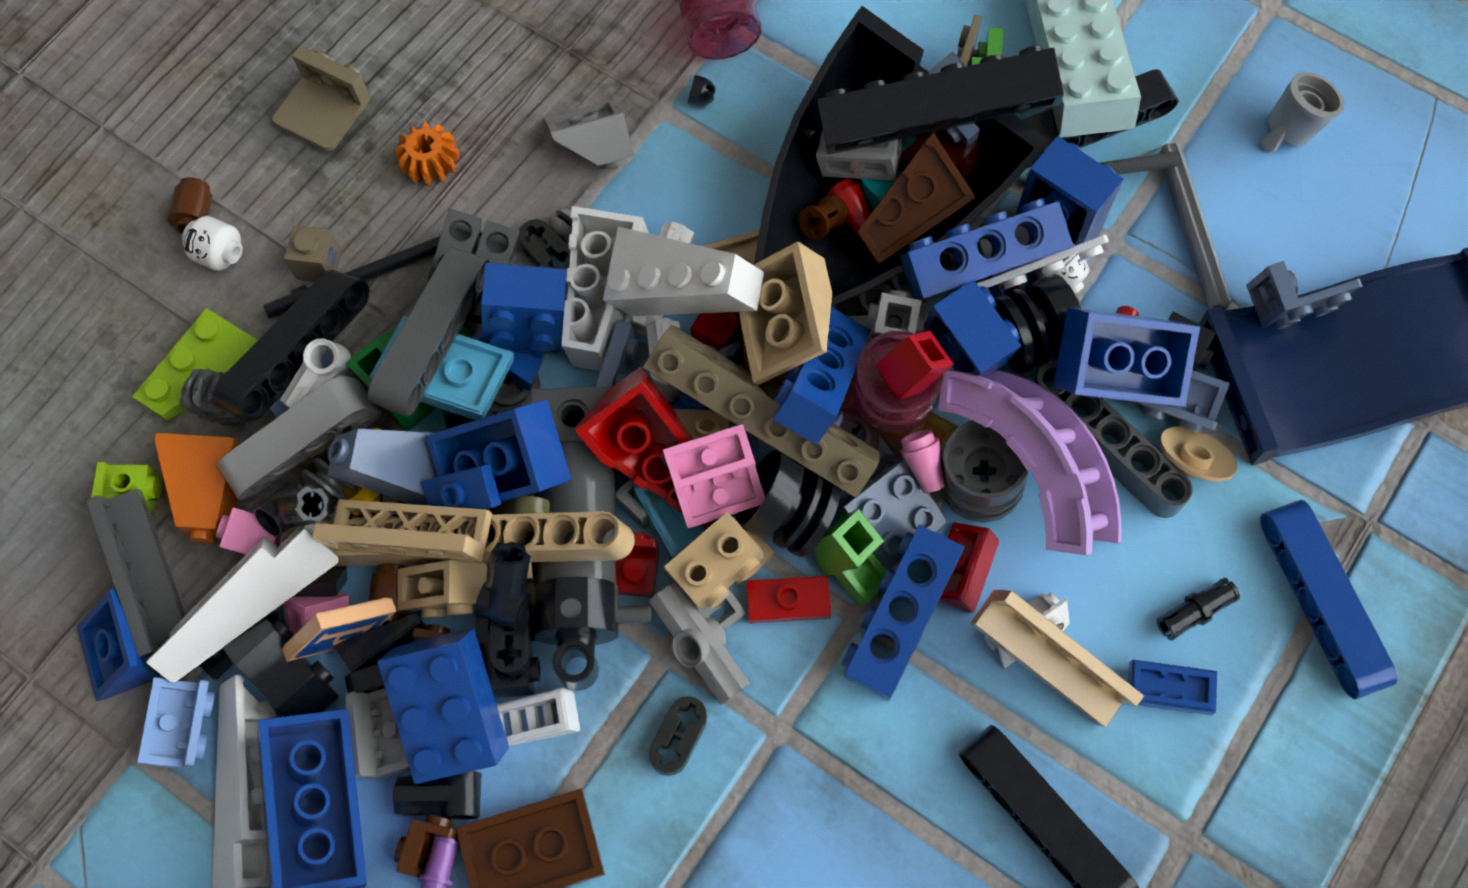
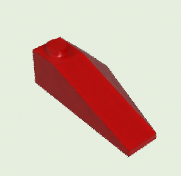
(631, 430)

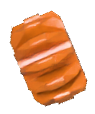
(427, 153)

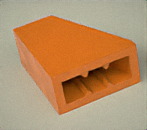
(195, 484)

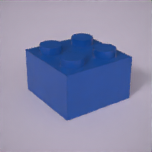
(523, 306)
(973, 331)

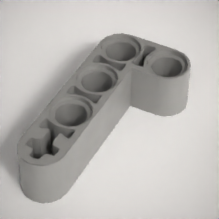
(297, 435)

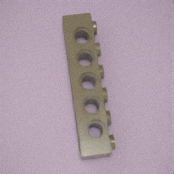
(732, 394)

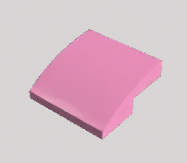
(714, 475)

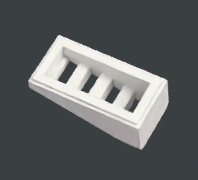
(566, 711)

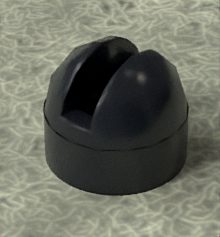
(701, 91)

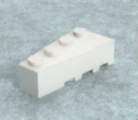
(677, 277)
(587, 318)

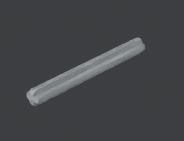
(1196, 231)

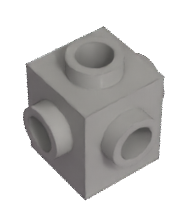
(898, 305)

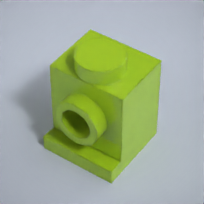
(113, 481)

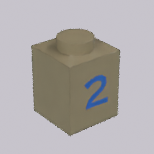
(311, 252)

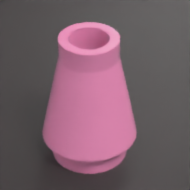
(923, 457)

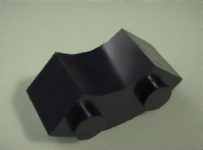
(289, 686)

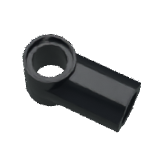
(291, 508)
(503, 593)
(449, 796)

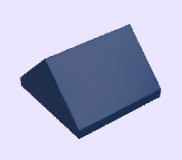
(111, 650)

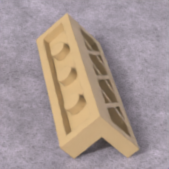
(407, 539)
(1054, 656)

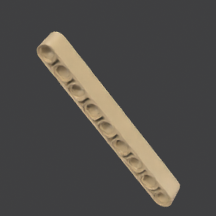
(545, 546)

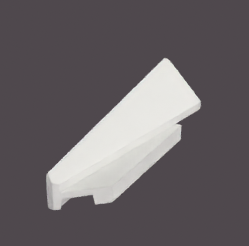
(242, 598)
(239, 822)

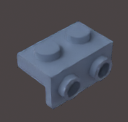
(1201, 407)

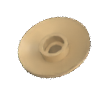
(1198, 454)

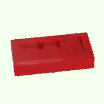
(788, 599)

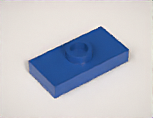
(463, 489)
(1174, 686)

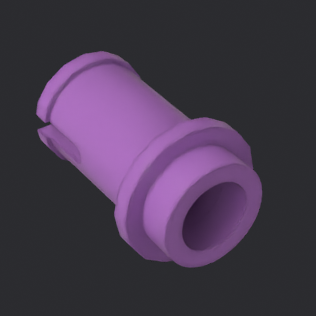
(439, 863)

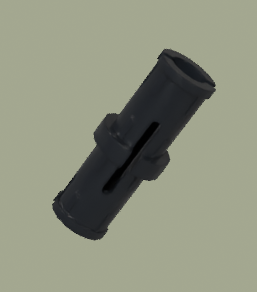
(1198, 608)

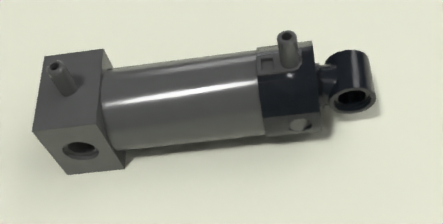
(579, 598)

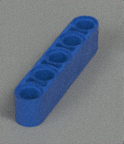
(1328, 600)

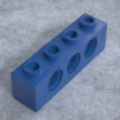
(1046, 233)
(818, 387)
(922, 548)

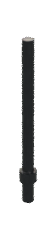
(364, 273)

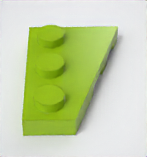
(206, 345)

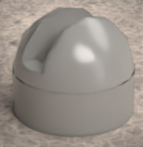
(559, 225)

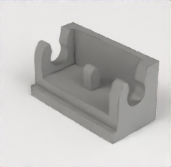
(868, 162)

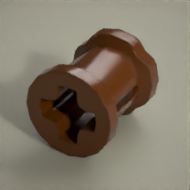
(822, 226)

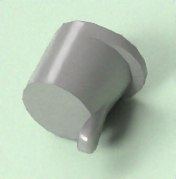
(1302, 111)

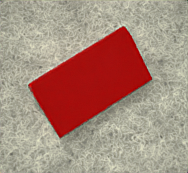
(973, 566)

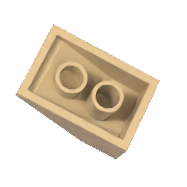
(790, 314)

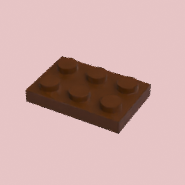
(533, 846)

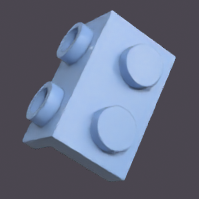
(174, 723)

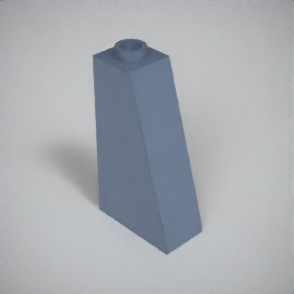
(383, 462)

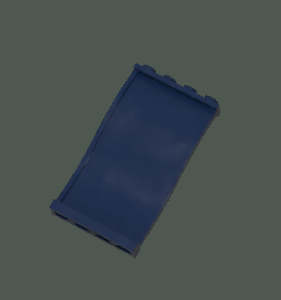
(1352, 372)

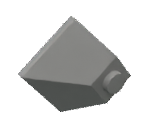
(594, 133)

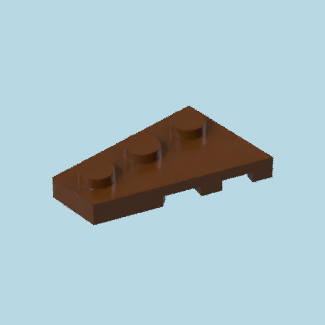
(916, 201)

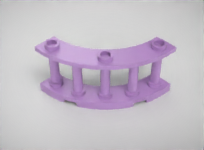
(1054, 444)

